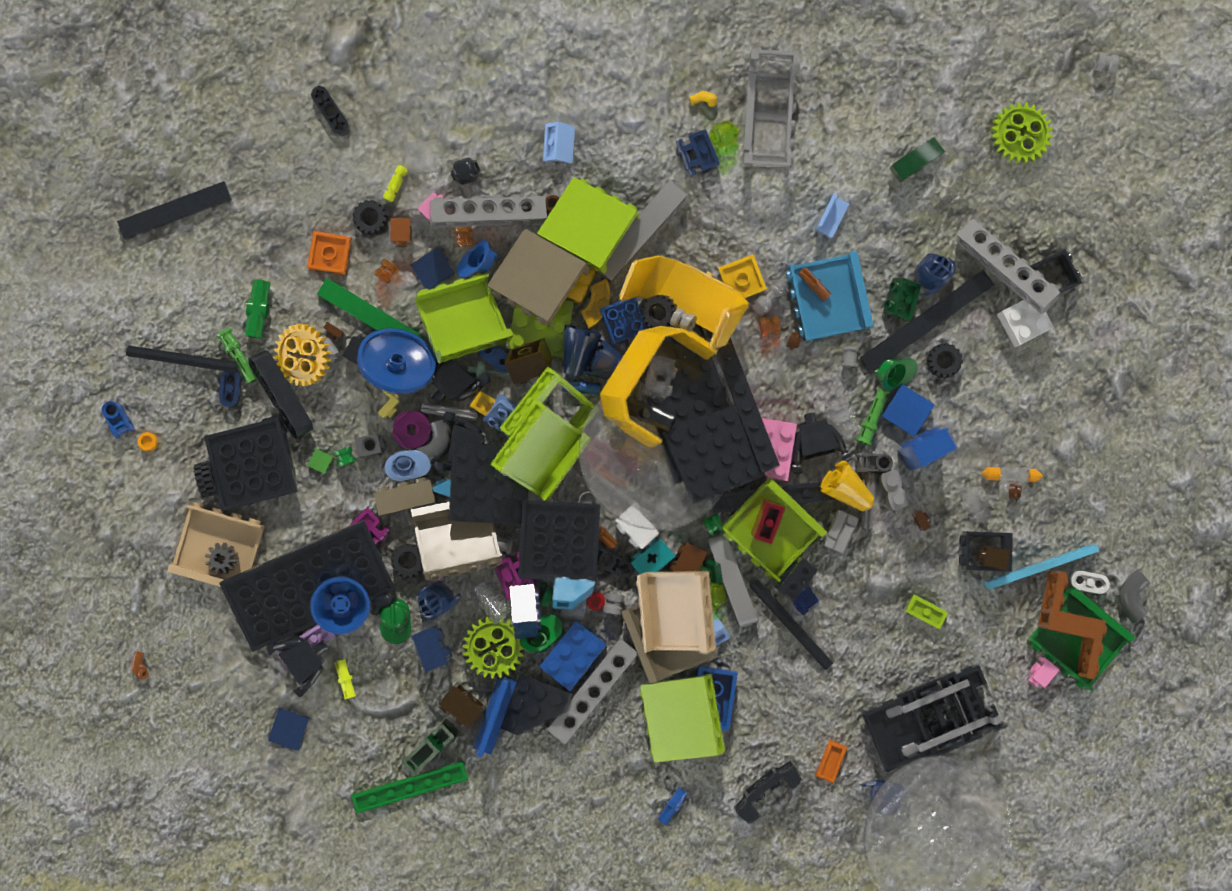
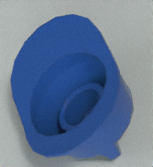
(477, 260)

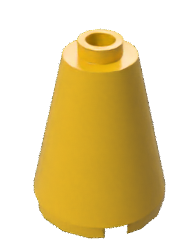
(847, 487)

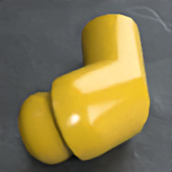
(704, 96)

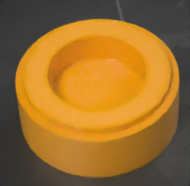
(147, 441)

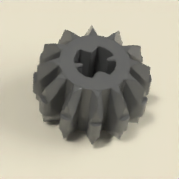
(223, 551)

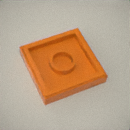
(329, 253)

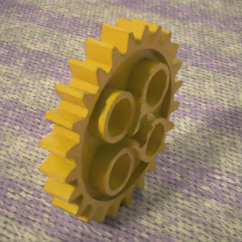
(304, 338)

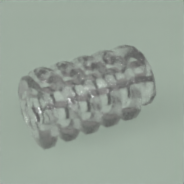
(490, 603)

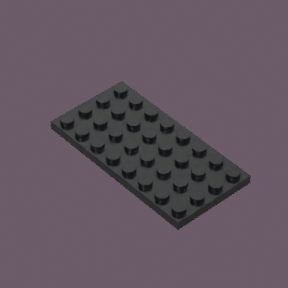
(694, 391)
(277, 595)

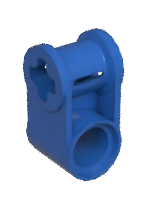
(119, 422)

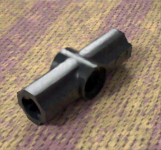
(657, 416)

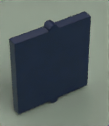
(432, 268)
(288, 729)

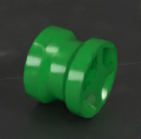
(344, 457)
(713, 524)

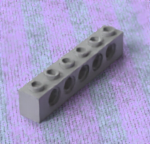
(479, 217)
(1010, 276)
(558, 725)

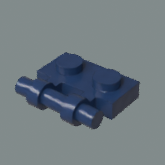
(703, 150)

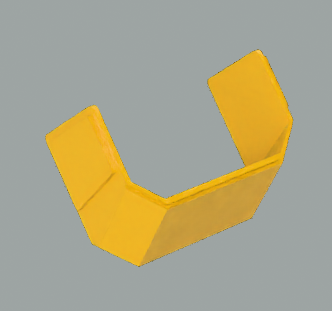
(695, 292)
(632, 367)

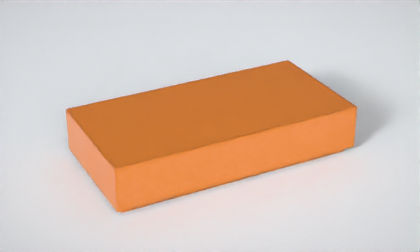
(831, 761)

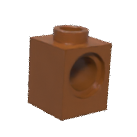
(401, 232)

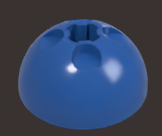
(340, 614)

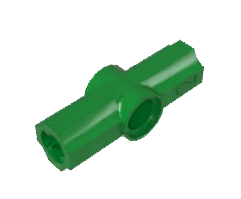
(257, 309)

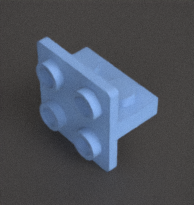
(500, 412)

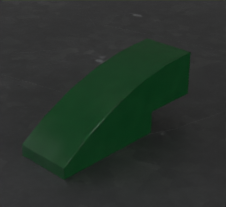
(917, 159)
(430, 746)

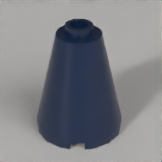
(578, 349)
(603, 361)

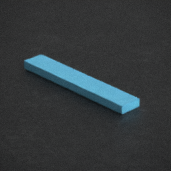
(1041, 566)

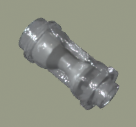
(764, 303)

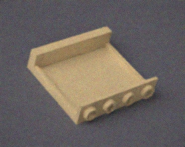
(208, 527)
(676, 611)

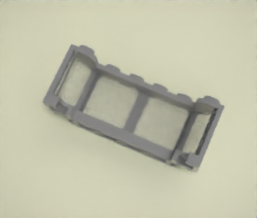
(770, 109)

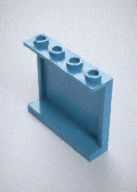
(843, 310)

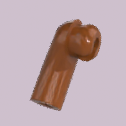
(137, 666)

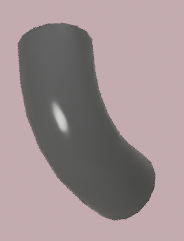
(440, 442)
(1130, 595)

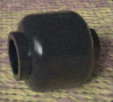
(465, 171)

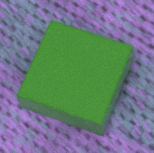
(320, 461)

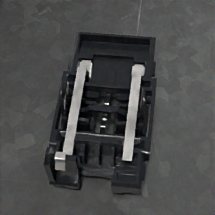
(900, 732)

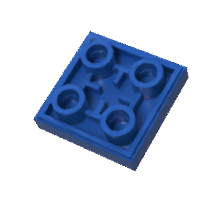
(623, 320)
(908, 410)

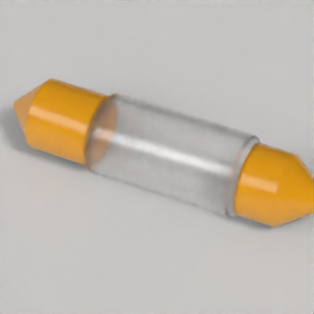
(1012, 474)

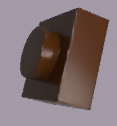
(333, 331)
(921, 520)

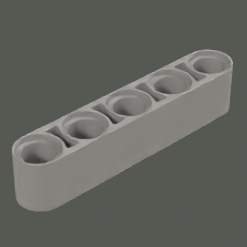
(733, 581)

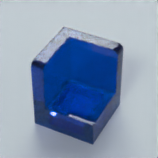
(805, 600)

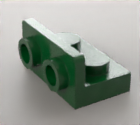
(902, 298)

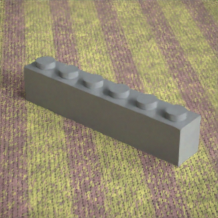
(651, 219)

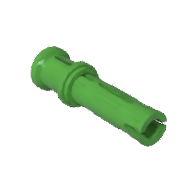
(233, 348)
(870, 426)

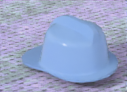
(407, 465)

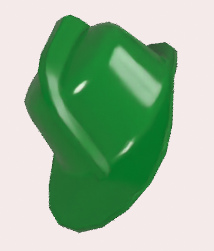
(895, 373)
(395, 622)
(550, 631)

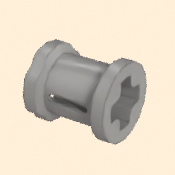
(850, 357)
(505, 544)

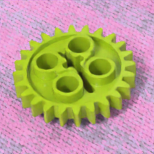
(1027, 117)
(501, 663)

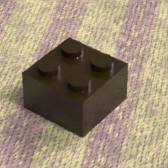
(528, 361)
(461, 705)

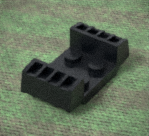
(756, 791)

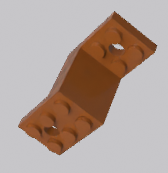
(1088, 628)

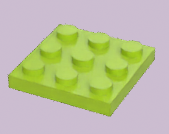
(528, 329)

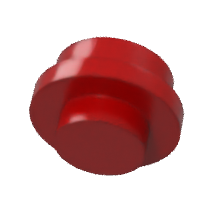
(595, 601)

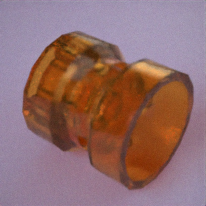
(463, 236)
(382, 274)
(770, 326)

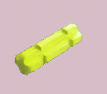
(395, 183)

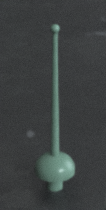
(481, 369)

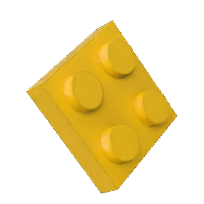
(743, 276)

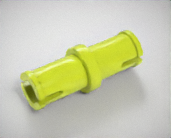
(345, 679)

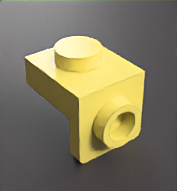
(389, 408)

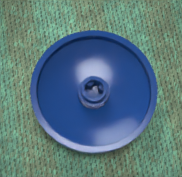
(396, 361)

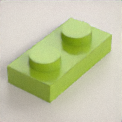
(926, 611)

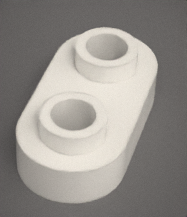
(1088, 582)

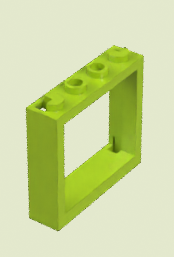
(539, 392)

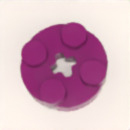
(413, 440)

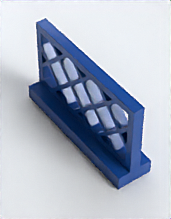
(494, 715)

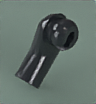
(381, 602)

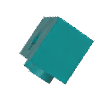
(656, 547)

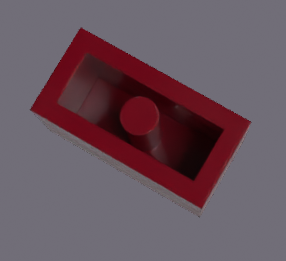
(767, 521)

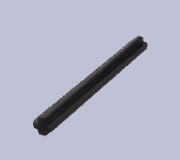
(182, 359)
(791, 624)

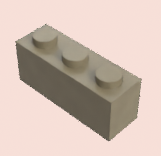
(404, 496)

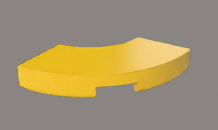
(599, 298)

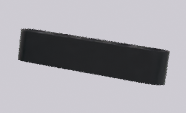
(280, 394)

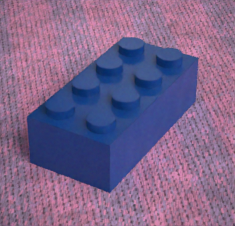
(926, 448)

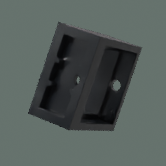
(1067, 263)
(1006, 543)
(792, 580)

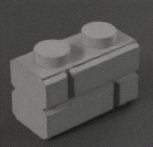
(839, 531)

